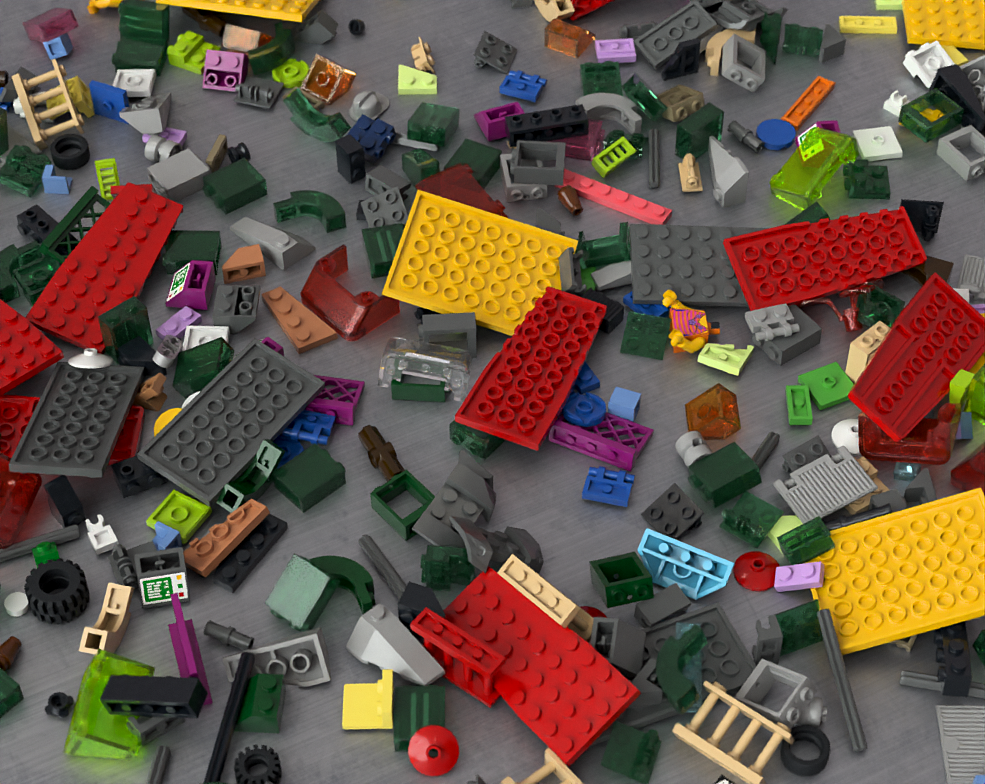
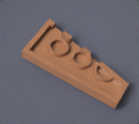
(297, 321)
(223, 538)

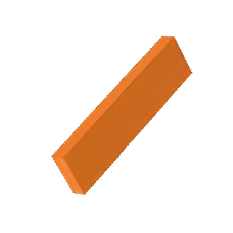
(808, 102)

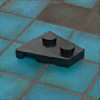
(683, 61)

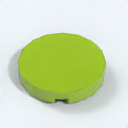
(291, 73)

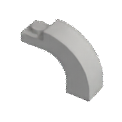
(612, 107)

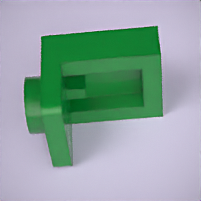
(45, 551)

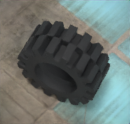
(254, 757)

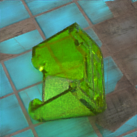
(813, 166)
(92, 728)

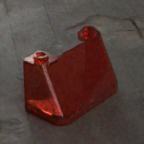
(460, 186)
(926, 443)

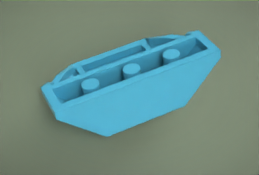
(676, 562)

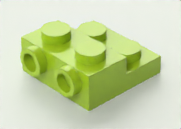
(190, 52)

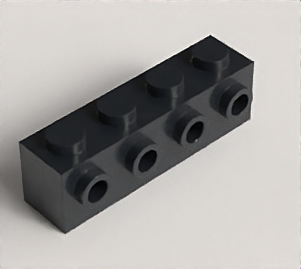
(547, 125)
(37, 225)
(135, 476)
(953, 659)
(154, 696)

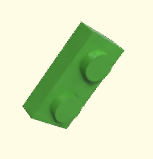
(798, 405)

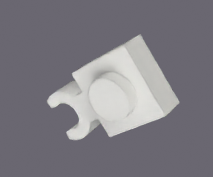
(101, 536)

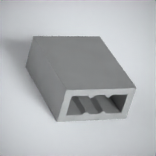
(178, 175)

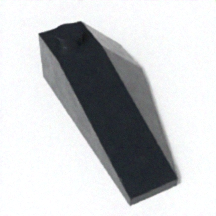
(957, 86)

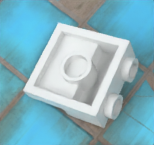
(927, 61)

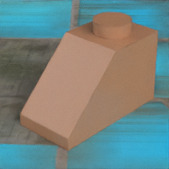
(244, 265)

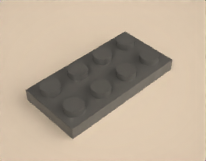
(685, 24)

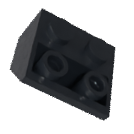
(414, 601)

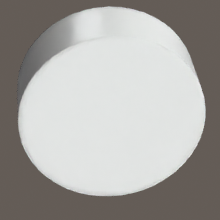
(16, 604)

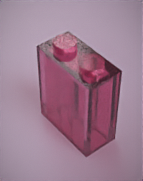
(50, 24)
(585, 146)

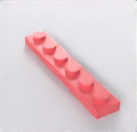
(616, 199)

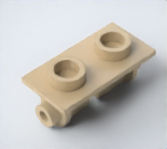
(421, 56)
(690, 174)

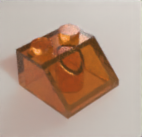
(567, 38)
(243, 39)
(327, 79)
(714, 413)

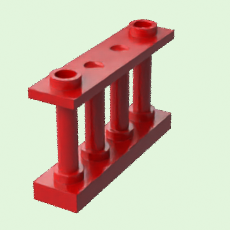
(465, 659)

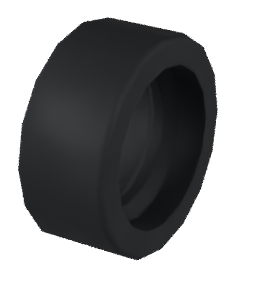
(66, 142)
(806, 767)

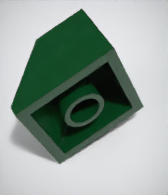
(262, 704)

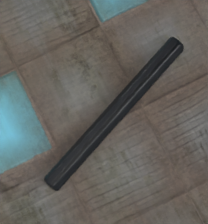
(230, 718)

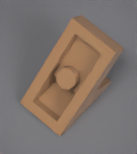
(151, 393)

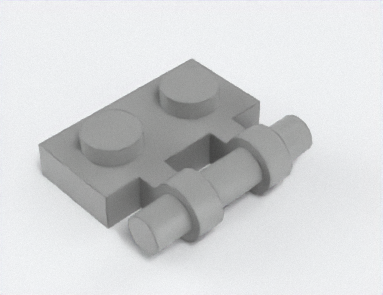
(771, 322)

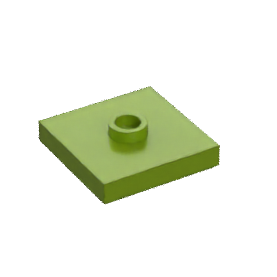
(180, 514)

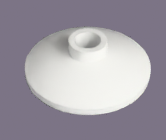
(90, 359)
(846, 434)

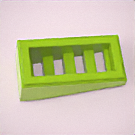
(605, 170)
(104, 187)
(960, 386)

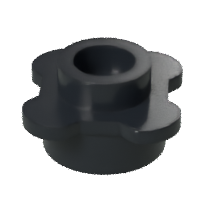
(57, 699)

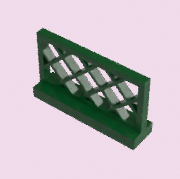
(68, 224)

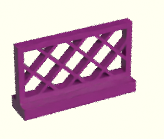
(338, 407)
(597, 445)
(187, 647)

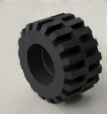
(55, 576)

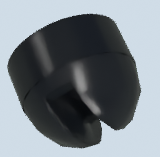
(356, 26)

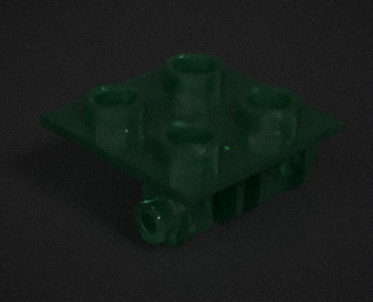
(771, 34)
(802, 36)
(637, 140)
(645, 335)
(750, 519)
(799, 627)
(631, 752)

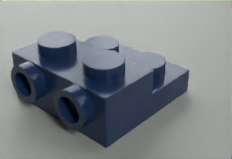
(373, 136)

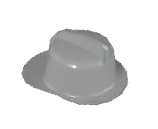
(368, 104)

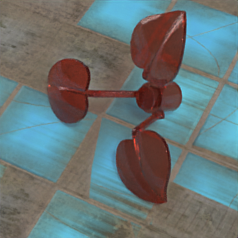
(851, 314)

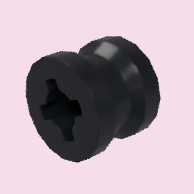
(238, 152)

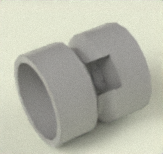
(160, 148)
(692, 447)

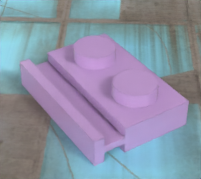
(615, 50)

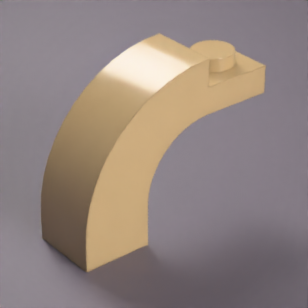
(555, 9)
(715, 47)
(112, 621)

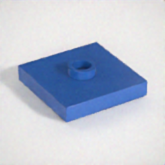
(108, 100)

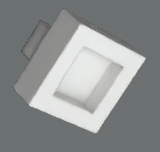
(895, 103)

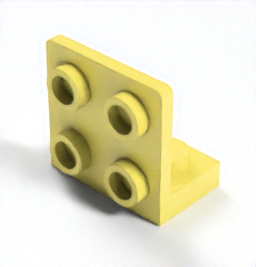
(81, 97)
(369, 704)

